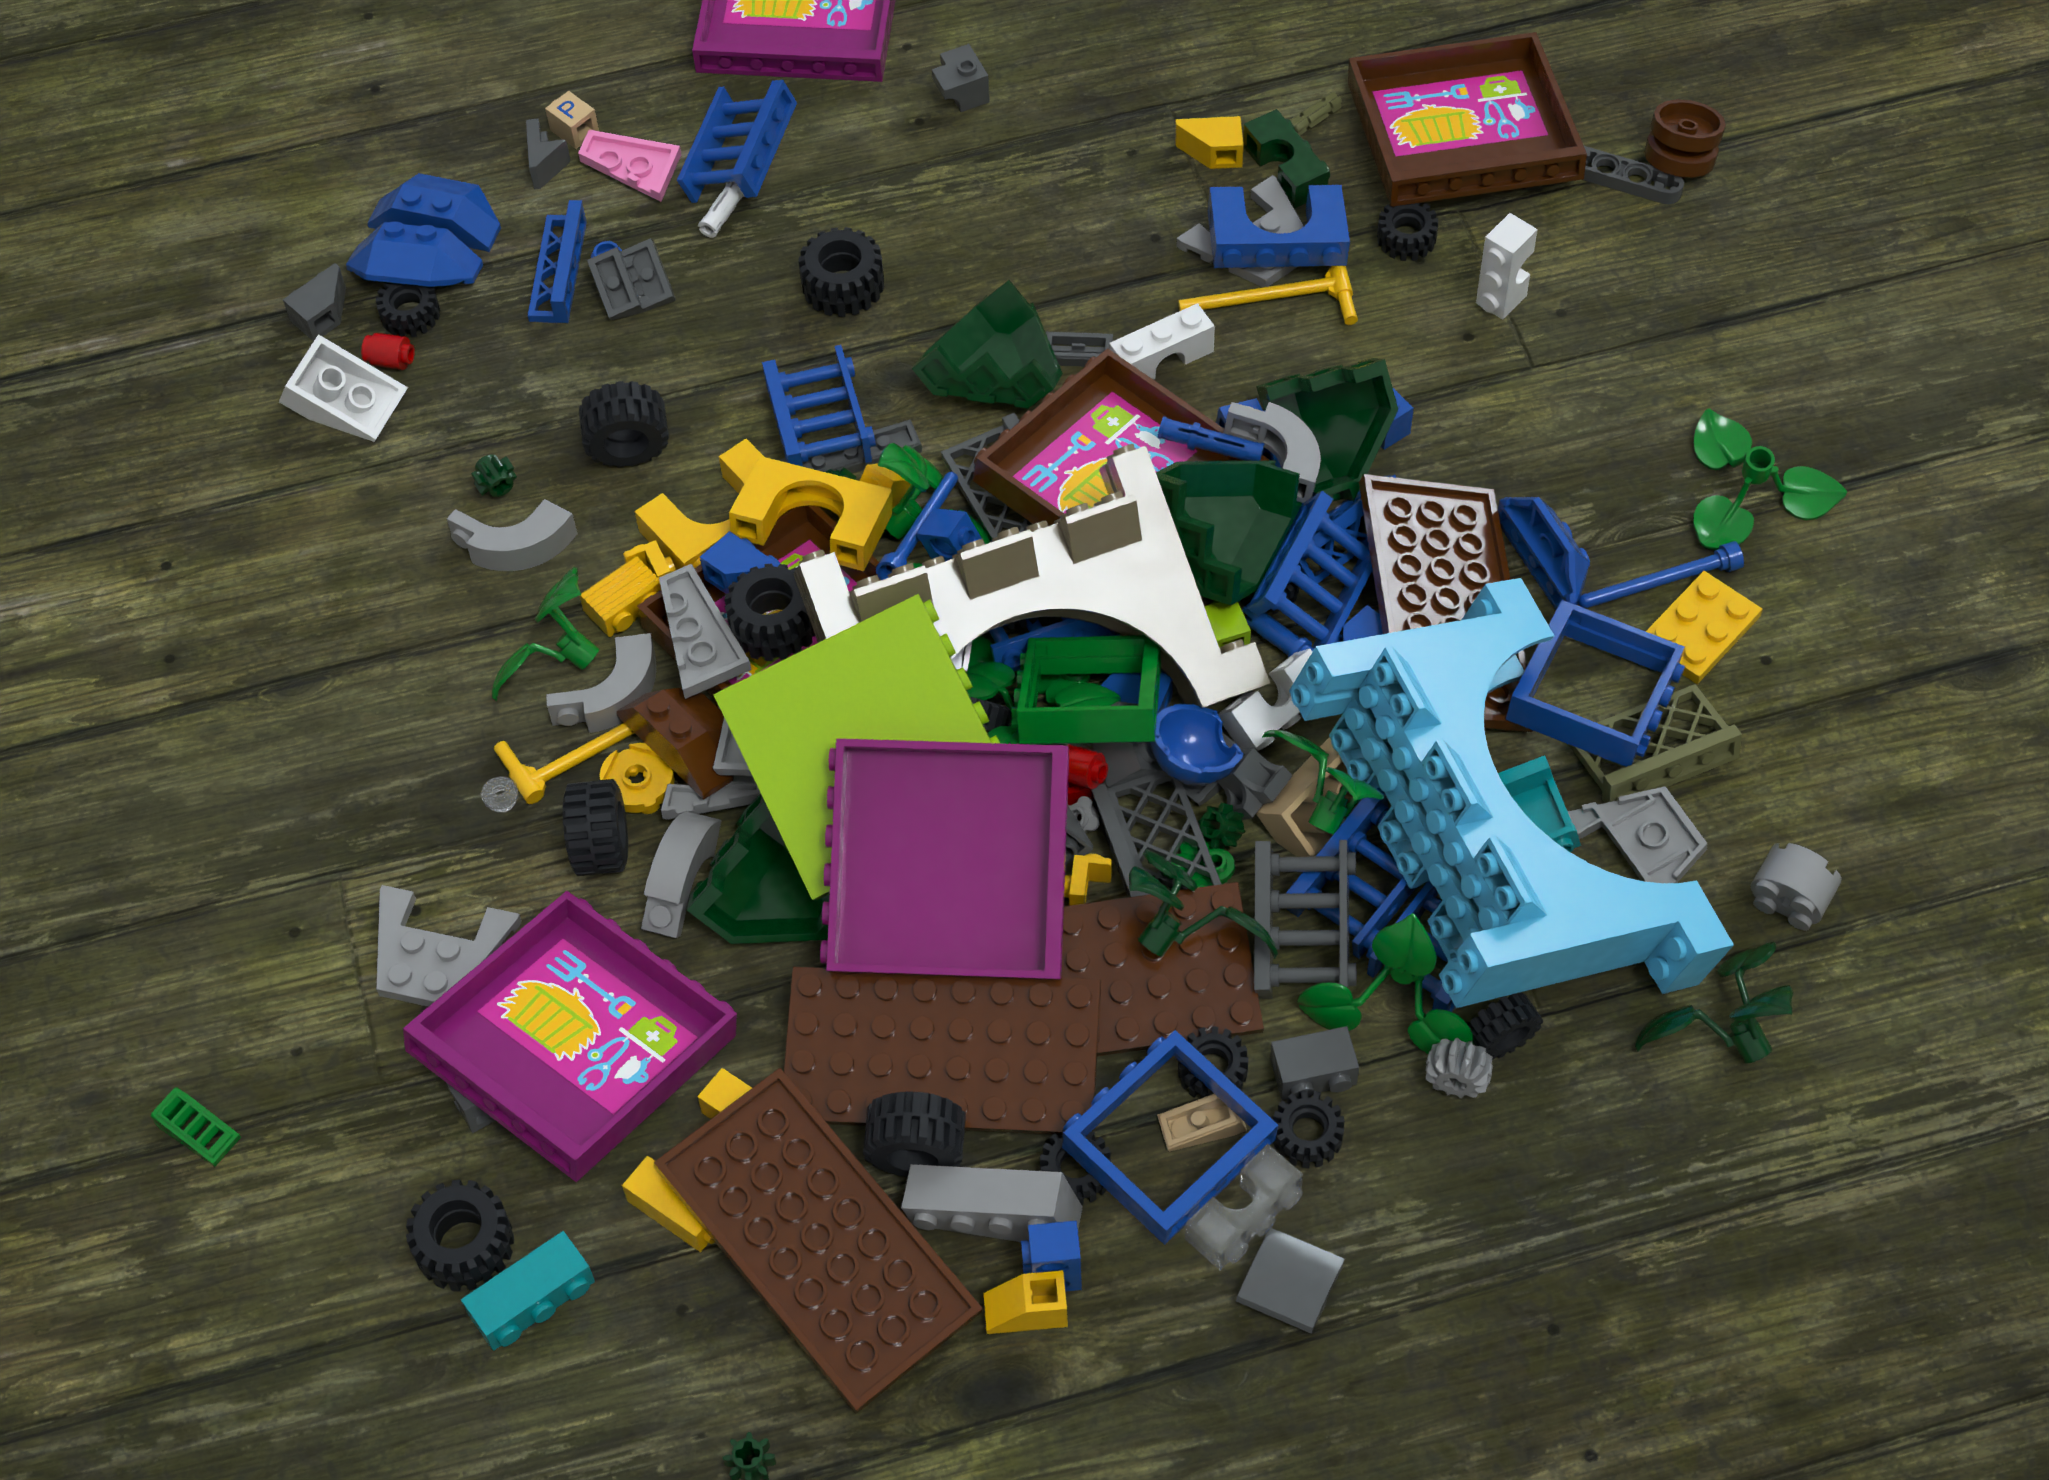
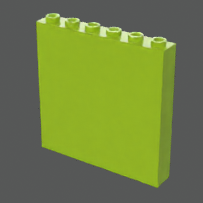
(866, 682)

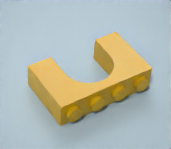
(781, 486)
(679, 535)
(653, 1195)

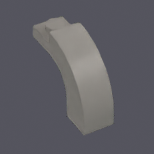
(1283, 436)
(516, 546)
(629, 680)
(677, 860)

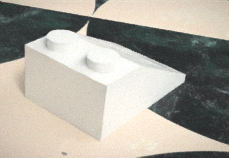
(342, 391)

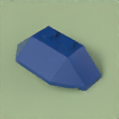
(443, 204)
(414, 256)
(1545, 547)

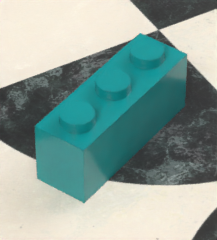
(528, 1291)

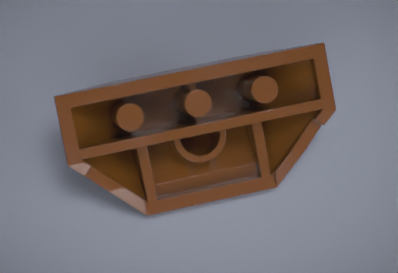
(681, 734)

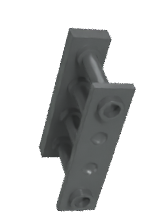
(1271, 901)

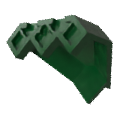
(993, 354)
(1347, 414)
(1230, 520)
(756, 887)

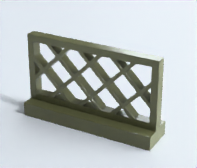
(1668, 763)

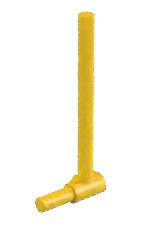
(1335, 282)
(532, 781)

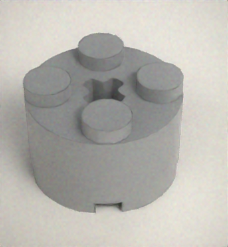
(1795, 885)

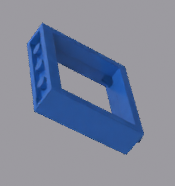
(1615, 639)
(1168, 1223)

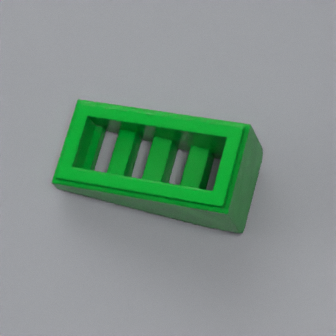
(175, 1112)

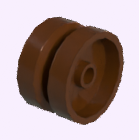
(1684, 138)

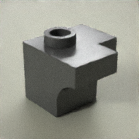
(962, 78)
(1253, 783)

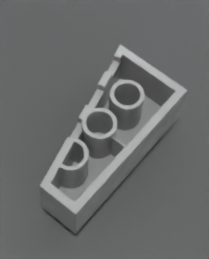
(987, 1200)

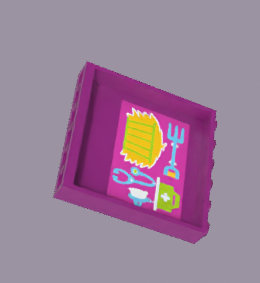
(794, 38)
(570, 1034)

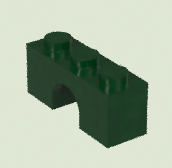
(1275, 139)

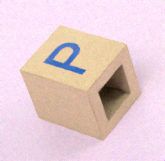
(571, 119)

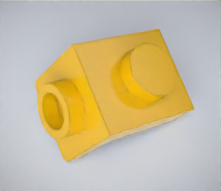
(652, 558)
(1085, 869)

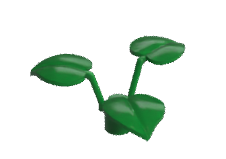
(1724, 441)
(920, 474)
(572, 643)
(993, 677)
(1331, 807)
(1408, 958)

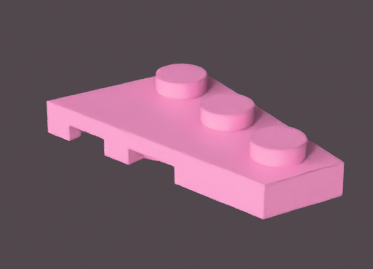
(632, 161)

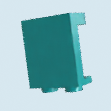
(1539, 798)

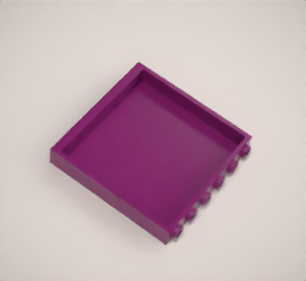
(946, 858)

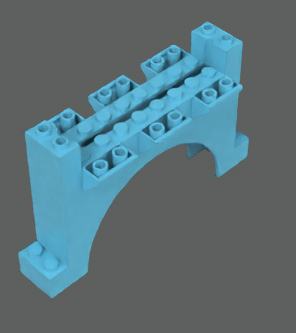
(1512, 898)

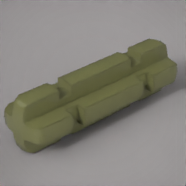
(1316, 113)

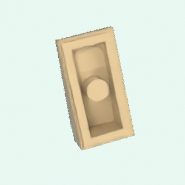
(1199, 1123)

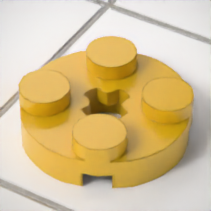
(649, 793)

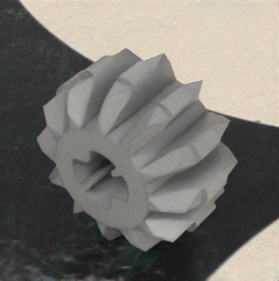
(1459, 1068)

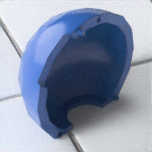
(1192, 745)

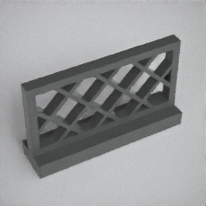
(972, 447)
(1124, 845)

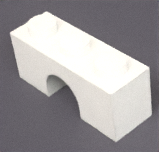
(1501, 278)
(1184, 333)
(1251, 715)

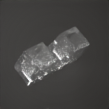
(1224, 1232)

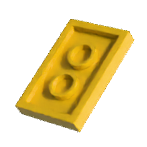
(1707, 622)

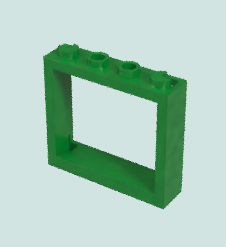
(1087, 723)

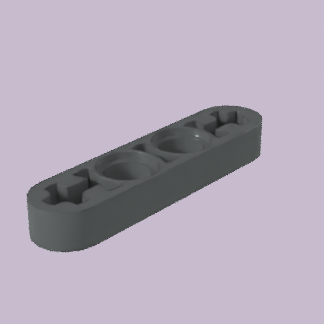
(1626, 167)

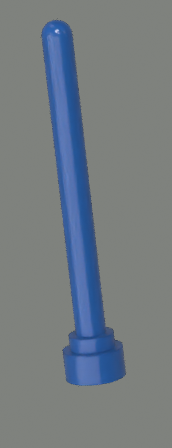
(899, 557)
(1727, 557)

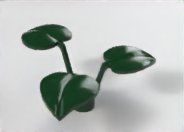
(1164, 926)
(1746, 1031)

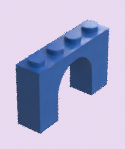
(1243, 245)

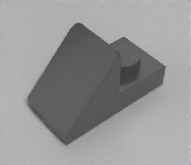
(544, 156)

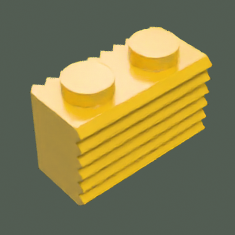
(615, 598)

